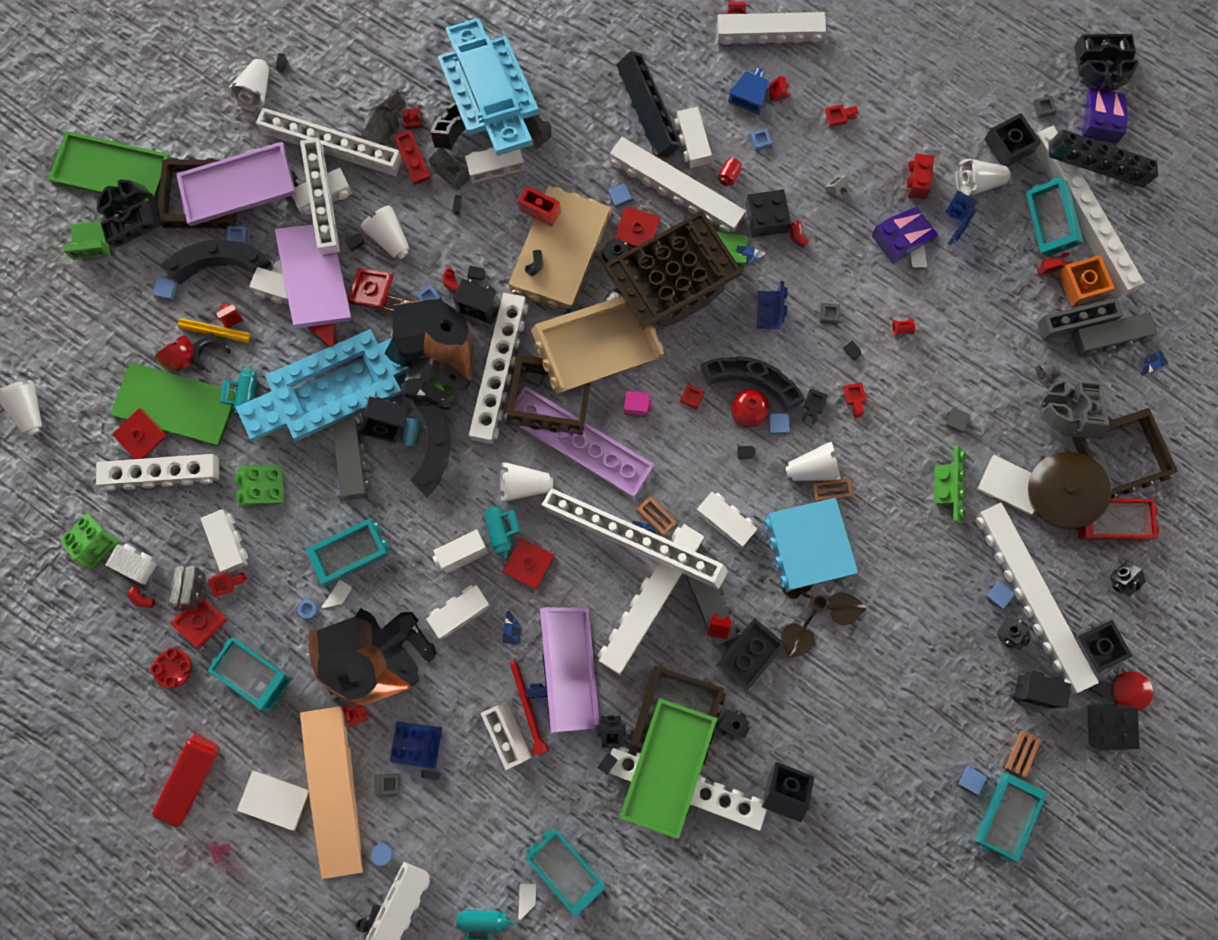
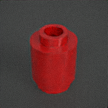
(730, 172)

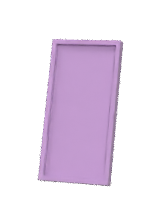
(236, 183)
(311, 279)
(569, 669)

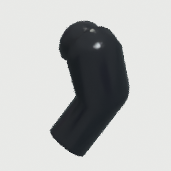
(536, 265)
(366, 923)

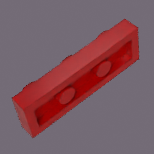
(412, 157)

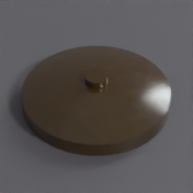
(1069, 490)

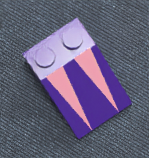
(1105, 115)
(903, 234)

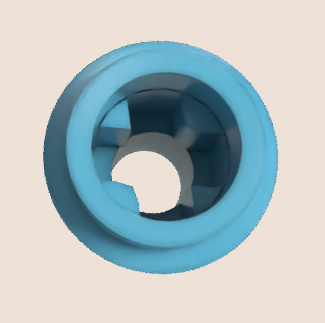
(411, 431)

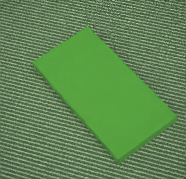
(98, 163)
(174, 403)
(668, 768)

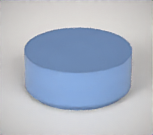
(307, 609)
(381, 854)

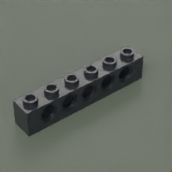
(1102, 158)

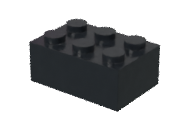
(750, 655)

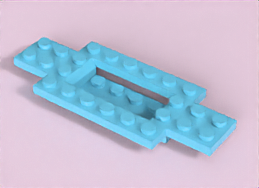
(495, 82)
(328, 397)

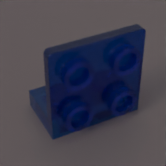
(963, 209)
(771, 307)
(537, 690)
(416, 744)

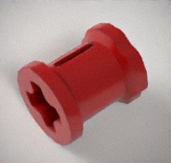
(903, 327)

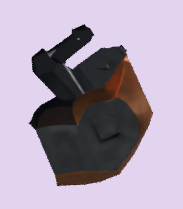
(432, 343)
(365, 661)

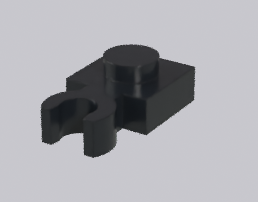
(815, 404)

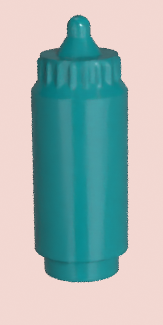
(245, 389)
(498, 529)
(482, 921)

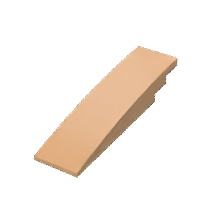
(331, 792)

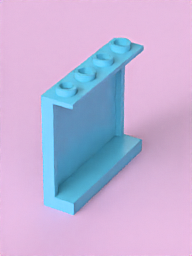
(810, 544)

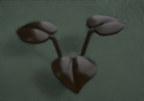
(844, 611)

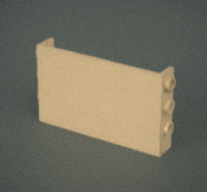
(565, 249)
(594, 344)

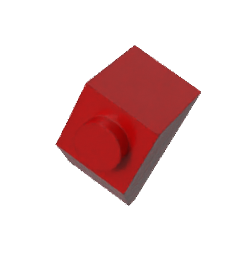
(326, 333)

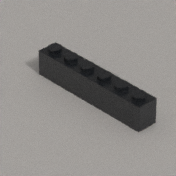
(648, 105)

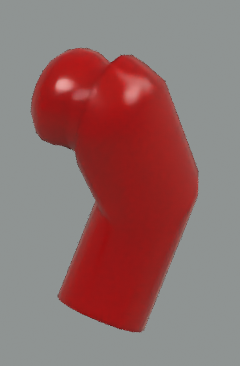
(449, 280)

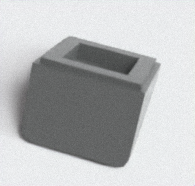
(386, 784)

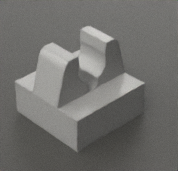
(838, 183)

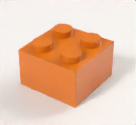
(1086, 280)

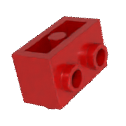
(920, 177)
(539, 206)

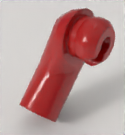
(796, 233)
(134, 596)

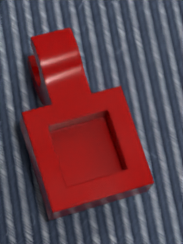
(838, 115)
(1051, 265)
(855, 396)
(224, 584)

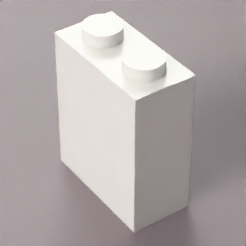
(460, 552)

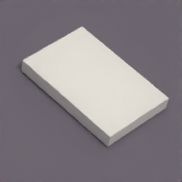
(1007, 484)
(273, 800)

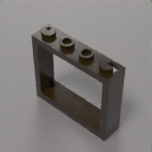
(179, 220)
(538, 421)
(1155, 441)
(719, 698)

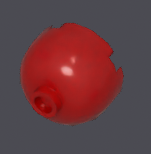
(176, 354)
(750, 408)

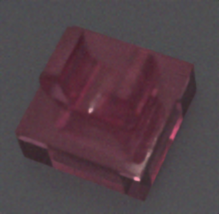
(217, 851)

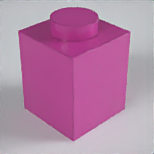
(637, 403)

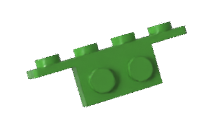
(949, 485)

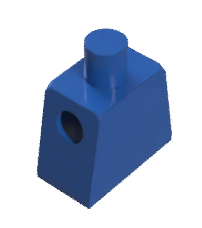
(749, 91)

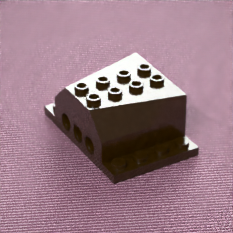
(674, 272)

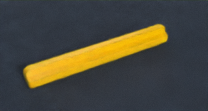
(217, 331)

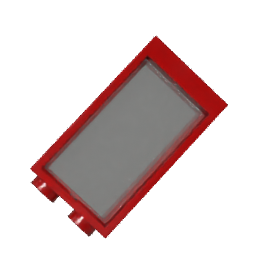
(1124, 522)

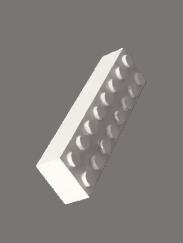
(645, 606)

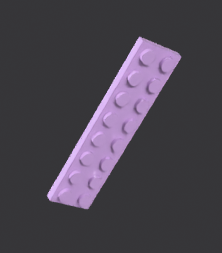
(591, 450)

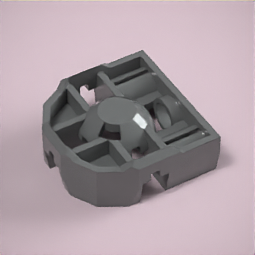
(1062, 413)

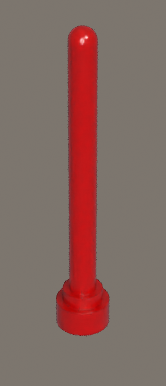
(539, 745)

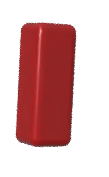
(185, 780)

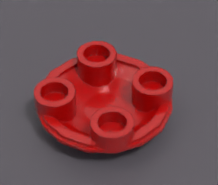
(172, 668)
(1133, 689)

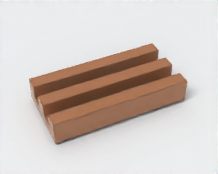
(815, 492)
(645, 505)
(1030, 757)

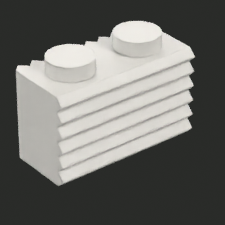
(131, 564)

